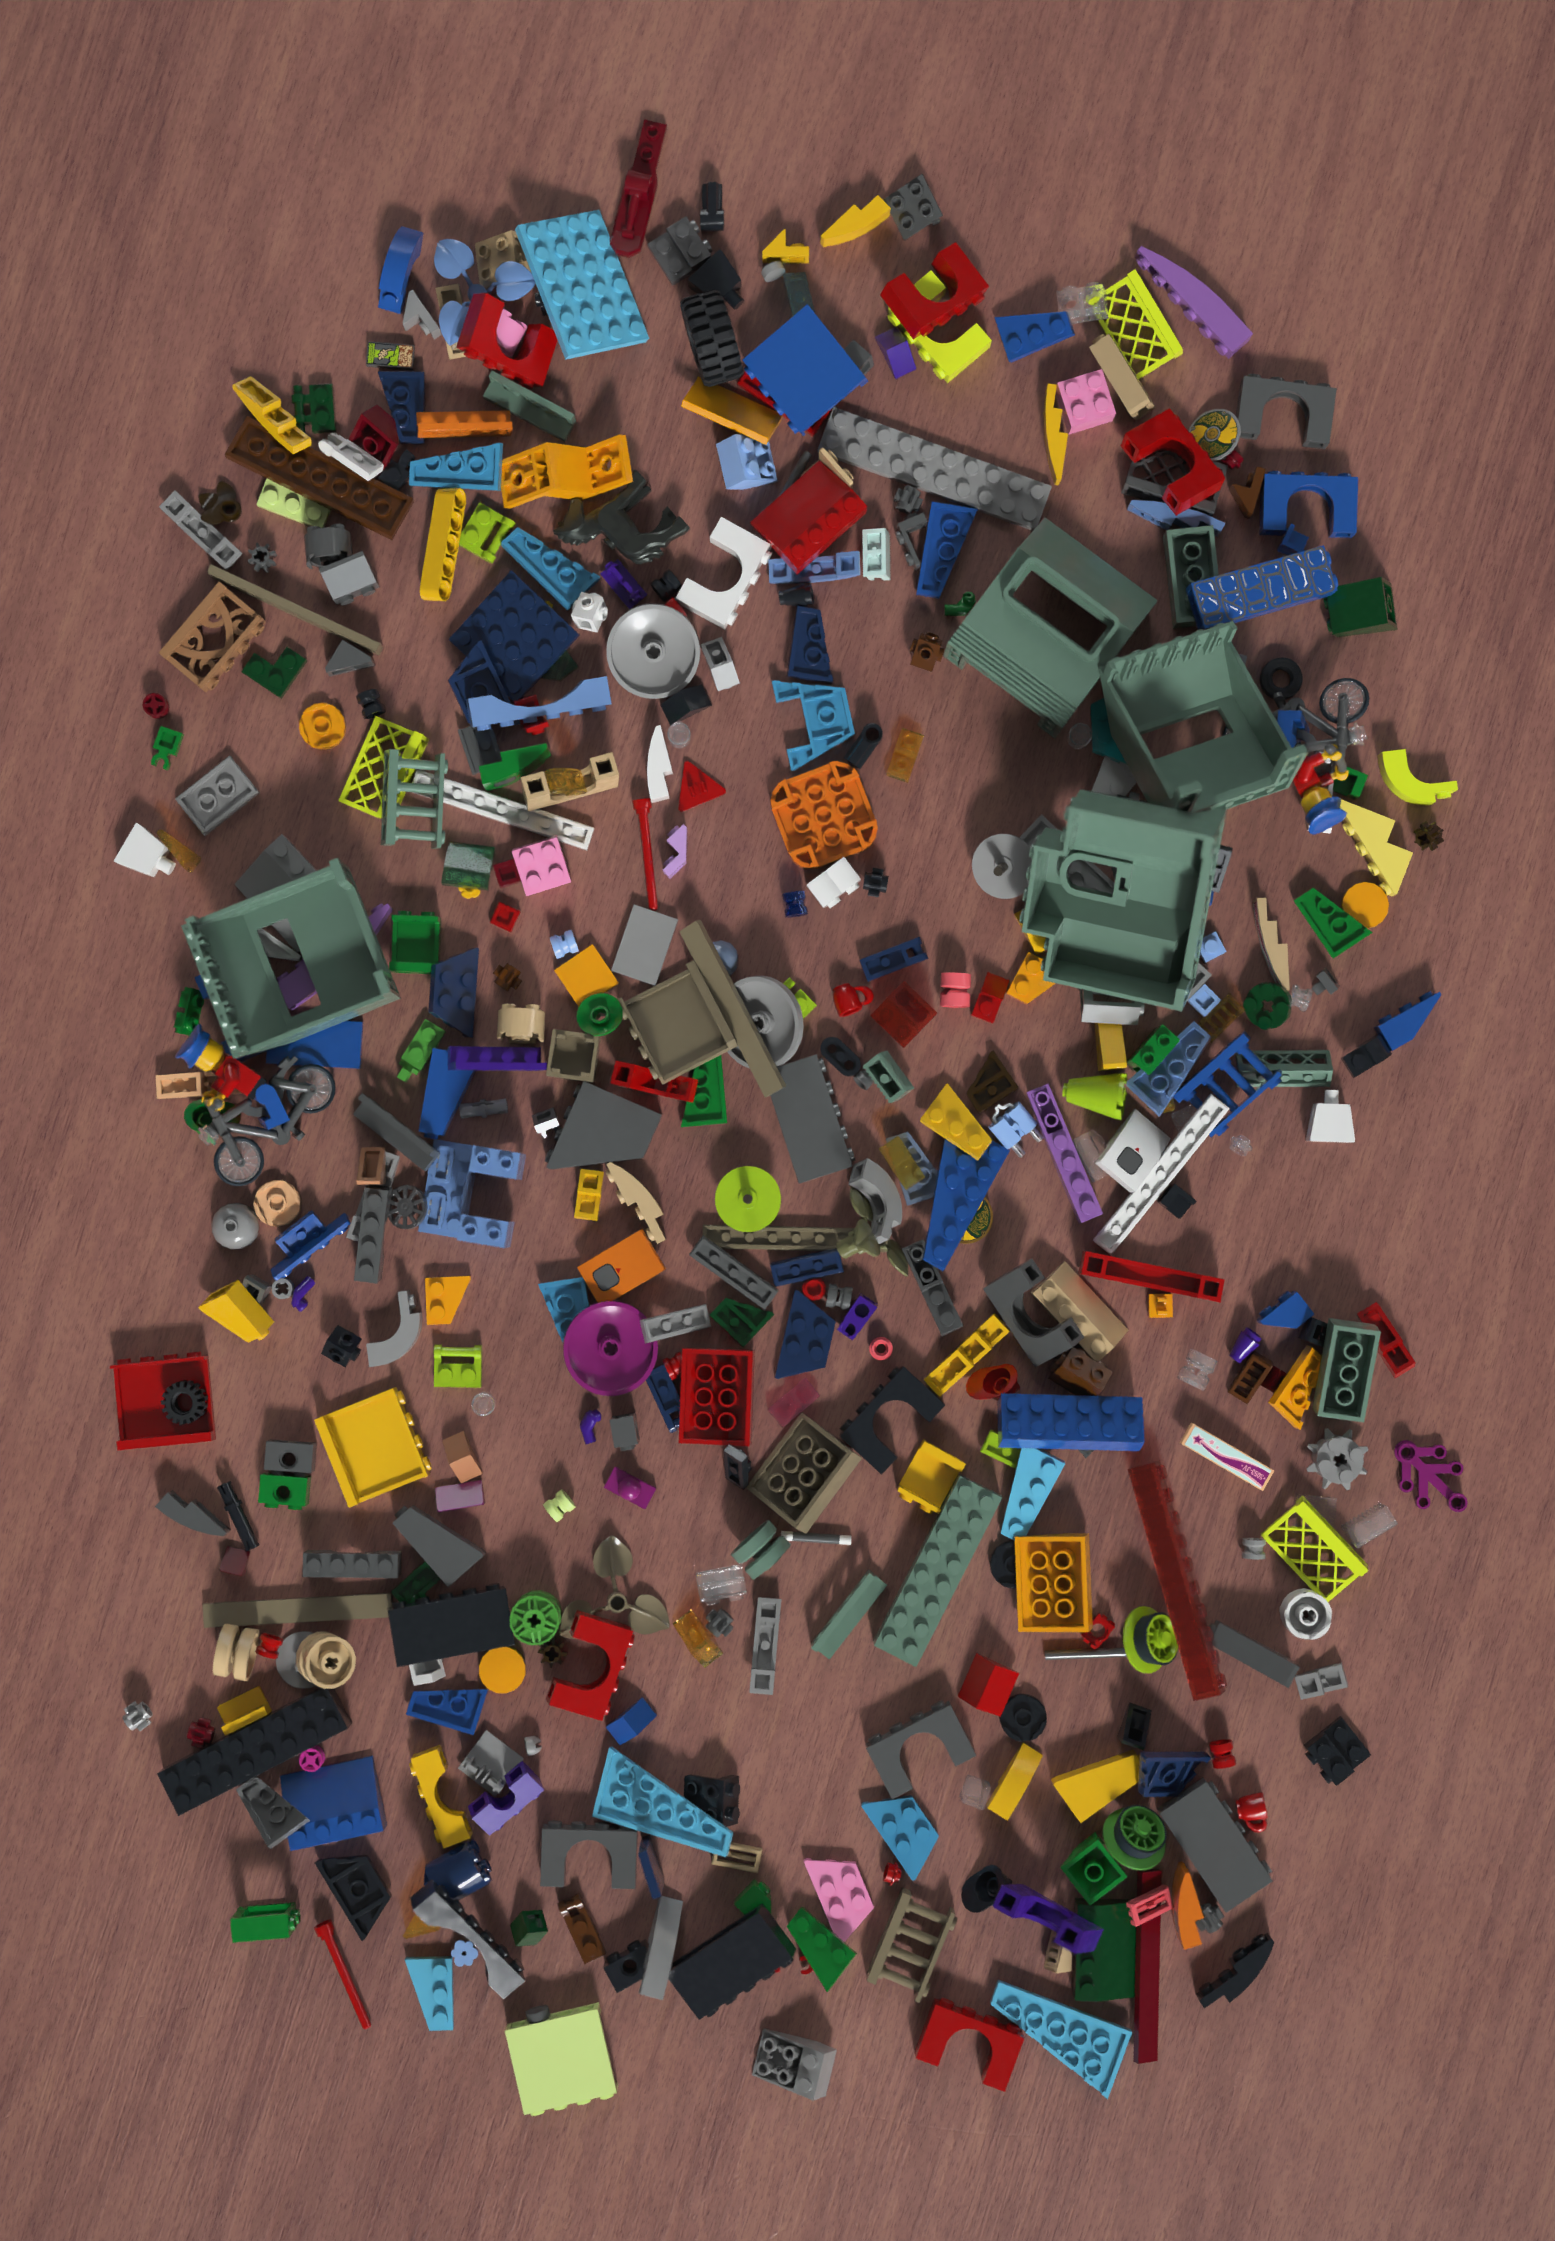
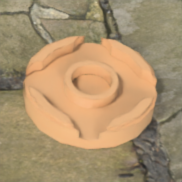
(277, 1203)

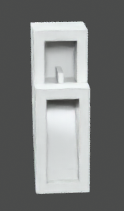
(658, 767)

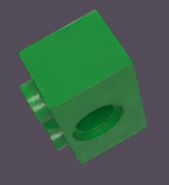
(298, 1487)

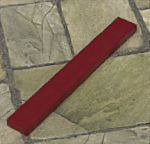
(1147, 1976)

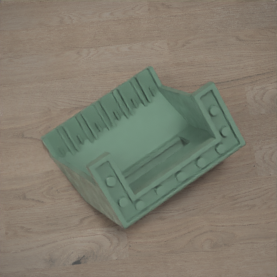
(1030, 654)
(1182, 682)
(335, 946)

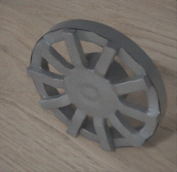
(407, 1207)

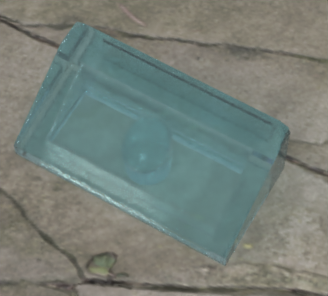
(797, 291)

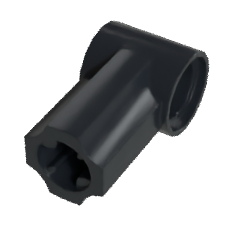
(712, 213)
(863, 747)

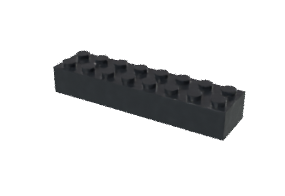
(254, 1749)

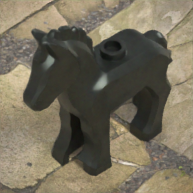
(617, 526)

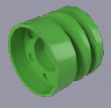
(547, 1610)

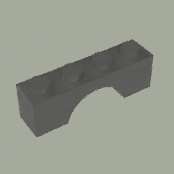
(371, 1235)
(352, 1565)

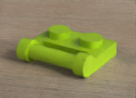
(479, 529)
(458, 1373)

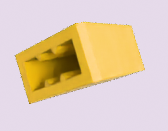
(1110, 1047)
(238, 1312)

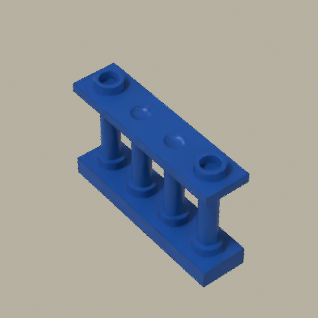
(1223, 1061)

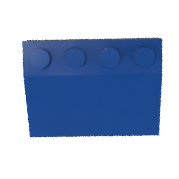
(339, 1801)

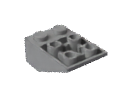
(794, 2063)

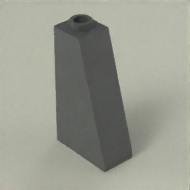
(437, 1544)
(1254, 1654)

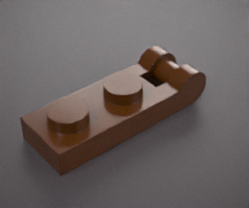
(582, 1929)

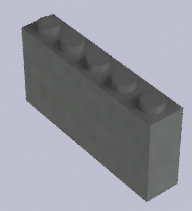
(811, 1120)
(1215, 1844)

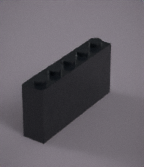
(450, 1625)
(731, 1962)

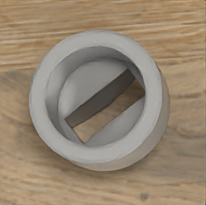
(530, 1745)

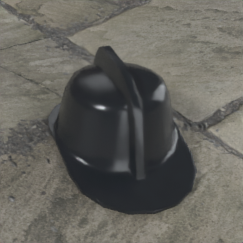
(982, 1888)

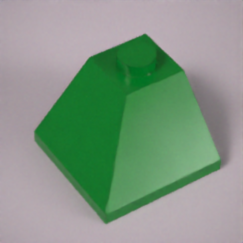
(1093, 1869)

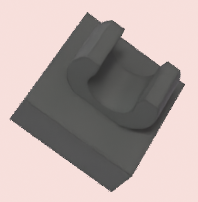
(1326, 982)
(545, 1120)

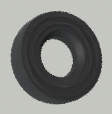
(1287, 665)

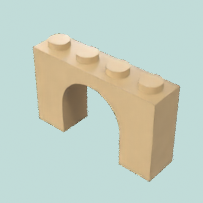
(598, 776)

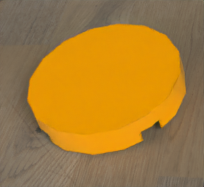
(322, 726)
(1366, 903)
(502, 1669)

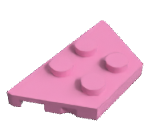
(840, 1893)

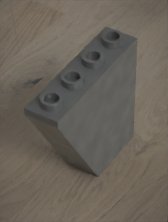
(602, 1130)

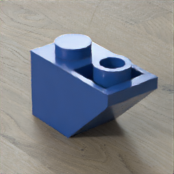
(1288, 1312)

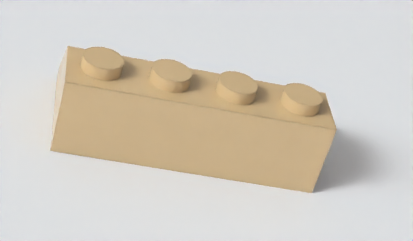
(1070, 1297)

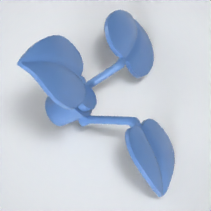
(453, 259)

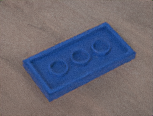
(333, 1047)

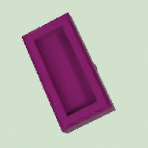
(630, 1487)

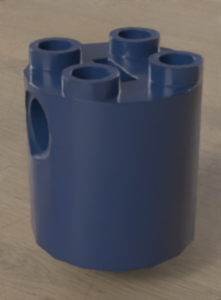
(460, 1870)

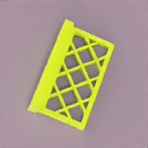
(1153, 315)
(412, 750)
(1329, 1535)

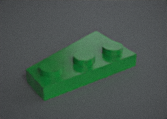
(709, 1098)

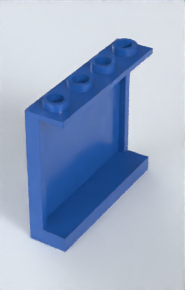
(803, 370)

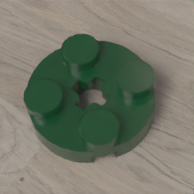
(1270, 992)

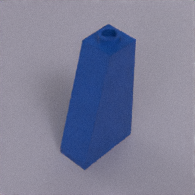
(442, 1094)

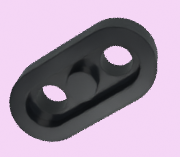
(841, 1055)

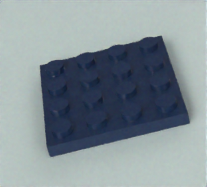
(518, 634)

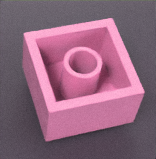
(1085, 401)
(541, 865)

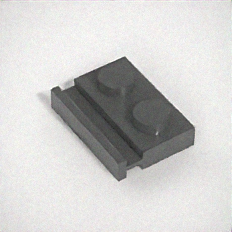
(479, 747)

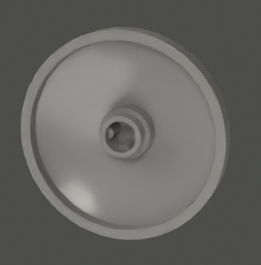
(653, 651)
(774, 1015)

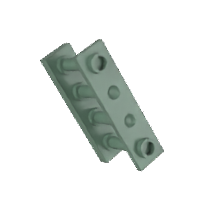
(392, 809)

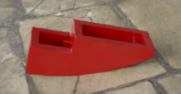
(1390, 1344)

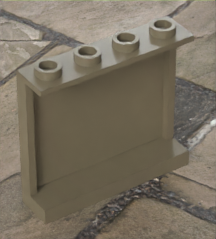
(678, 1025)

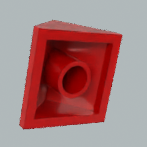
(988, 1685)

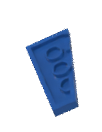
(943, 541)

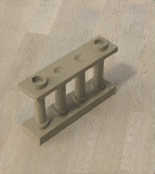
(896, 1925)

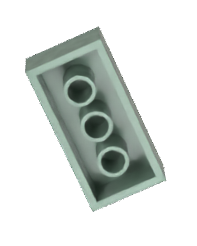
(1188, 559)
(1346, 1370)

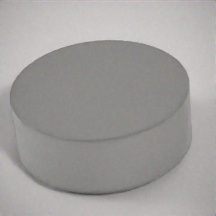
(773, 271)

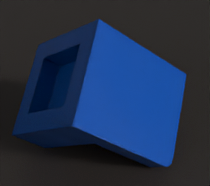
(1292, 541)

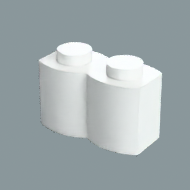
(833, 883)

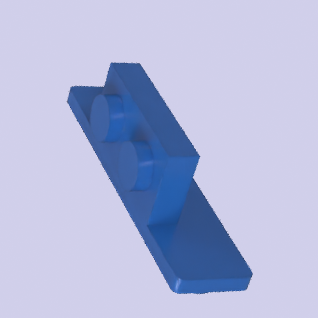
(304, 1239)

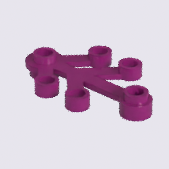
(1426, 1473)

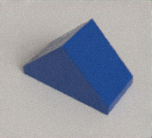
(631, 1721)

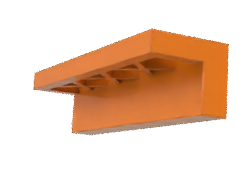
(463, 424)

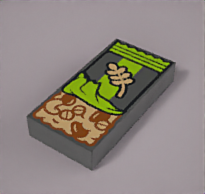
(390, 356)

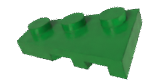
(1330, 923)
(821, 1947)

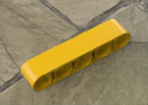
(442, 544)

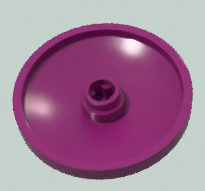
(608, 1349)

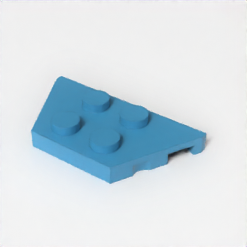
(904, 1830)

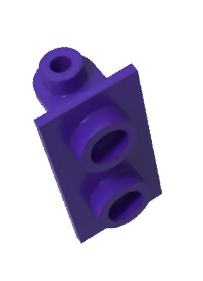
(623, 583)

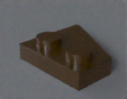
(991, 1084)

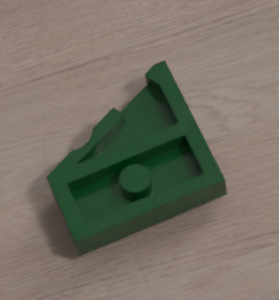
(740, 1319)

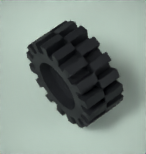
(172, 1408)

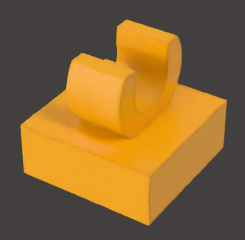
(1160, 1305)

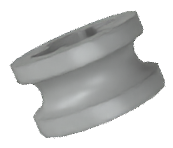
(283, 1295)

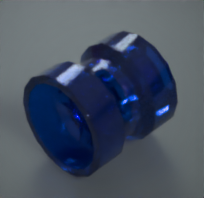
(795, 904)

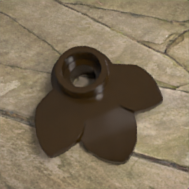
(218, 503)

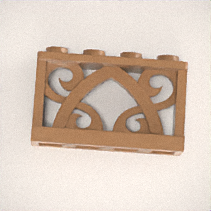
(212, 604)

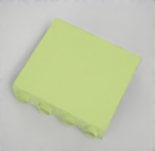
(561, 2060)

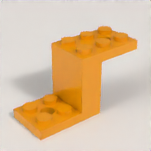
(565, 471)

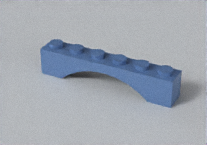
(489, 710)

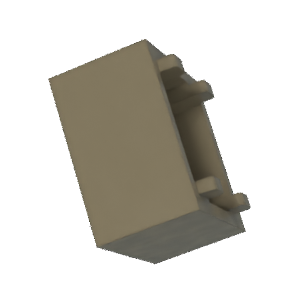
(573, 1056)

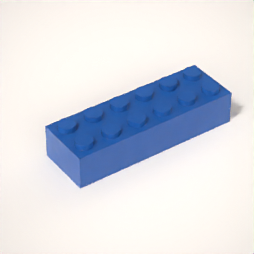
(1070, 1422)

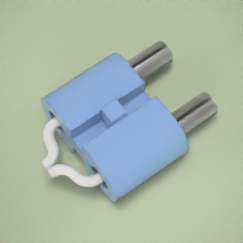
(1013, 1125)

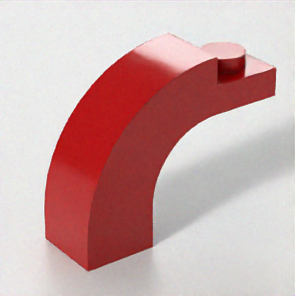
(641, 1079)

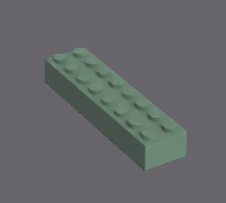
(937, 1570)

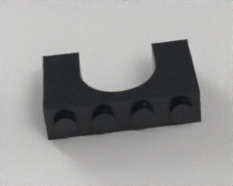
(901, 1387)

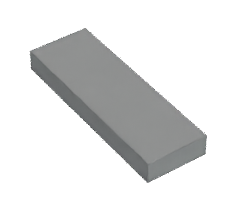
(675, 1323)

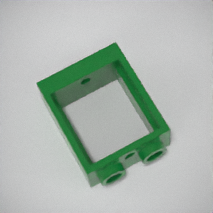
(264, 1922)

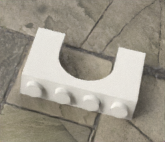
(721, 606)

